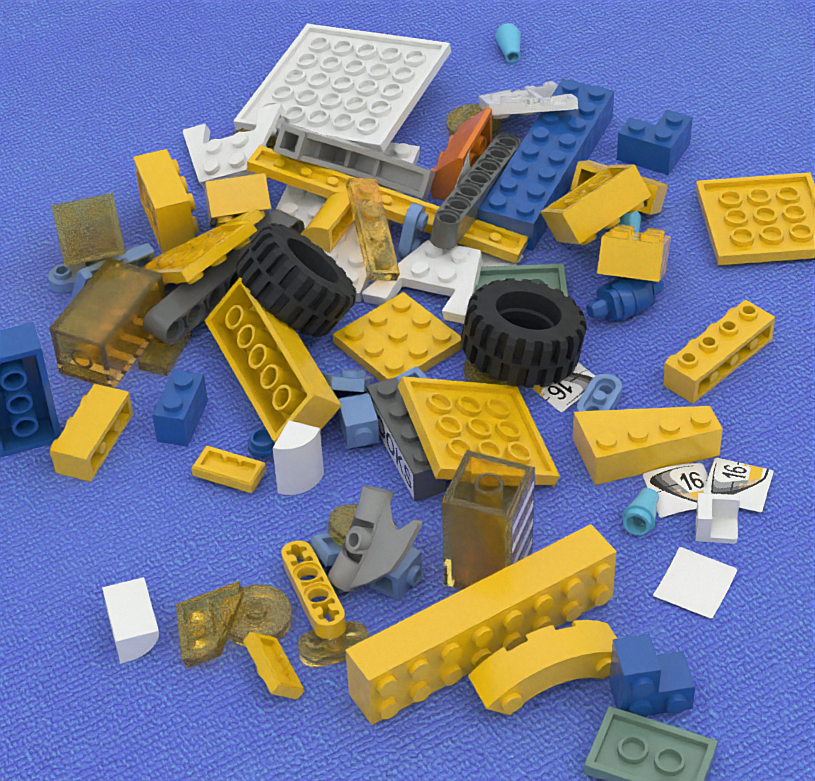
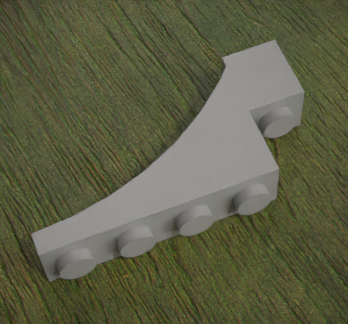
(353, 159)

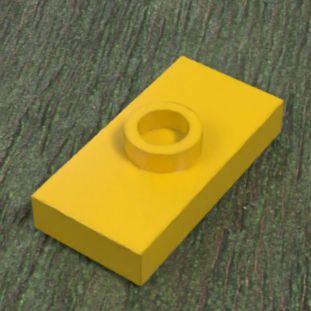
(229, 469)
(273, 665)

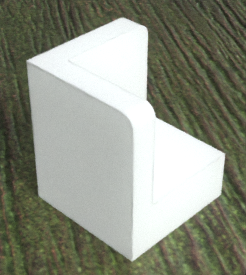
(717, 518)

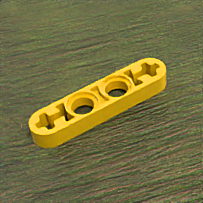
(313, 588)

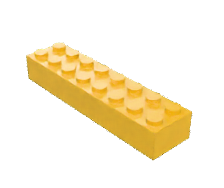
(471, 625)

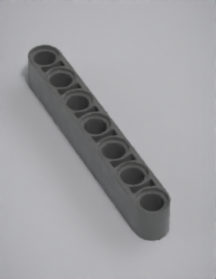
(463, 203)
(194, 302)

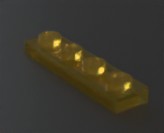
(372, 229)

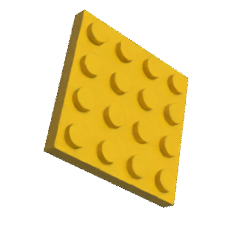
(759, 217)
(474, 418)

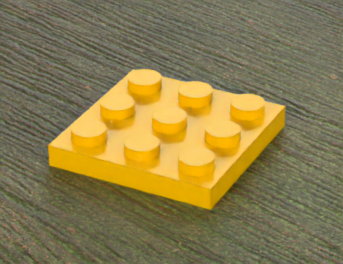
(397, 339)

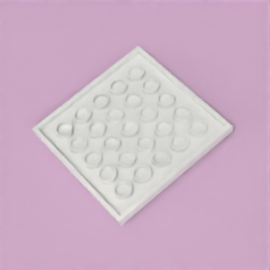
(348, 83)

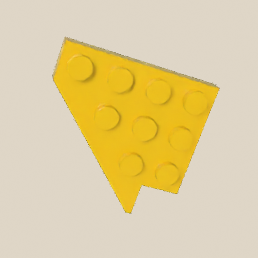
(210, 248)

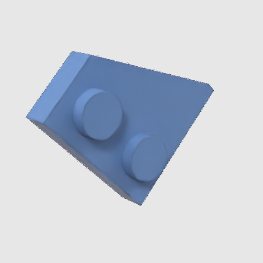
(349, 380)

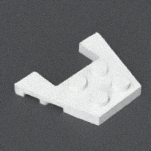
(527, 101)
(229, 155)
(437, 271)

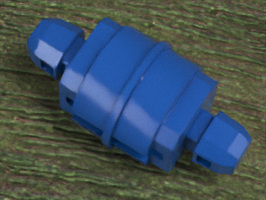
(624, 298)

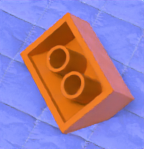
(471, 135)

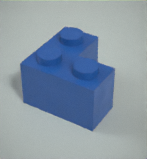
(657, 145)
(647, 681)

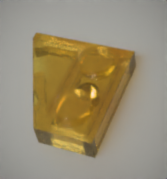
(207, 622)

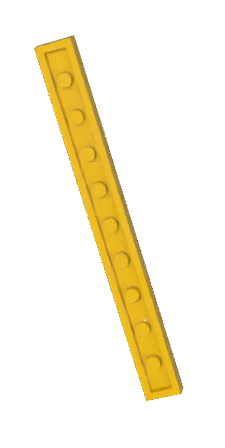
(327, 182)

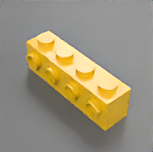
(718, 351)

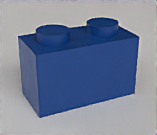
(180, 408)

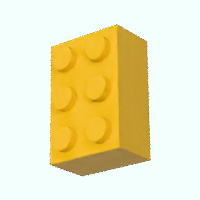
(236, 196)
(165, 199)
(596, 204)
(634, 253)

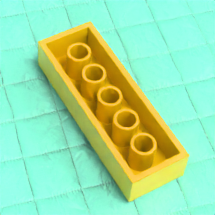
(270, 363)

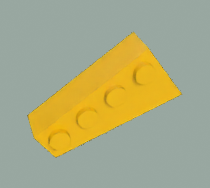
(643, 440)

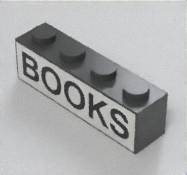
(403, 441)

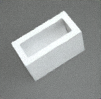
(298, 458)
(131, 618)

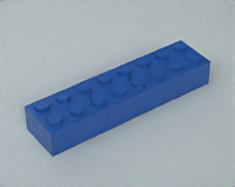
(547, 161)

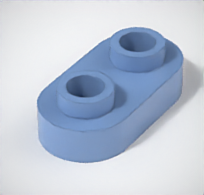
(414, 223)
(63, 277)
(601, 394)

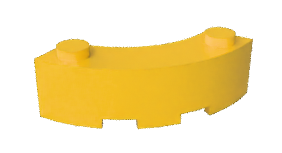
(542, 662)

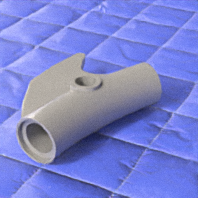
(372, 543)

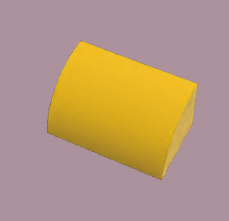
(330, 222)

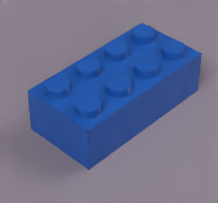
(26, 397)

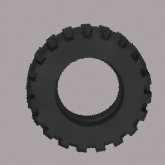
(296, 280)
(523, 332)

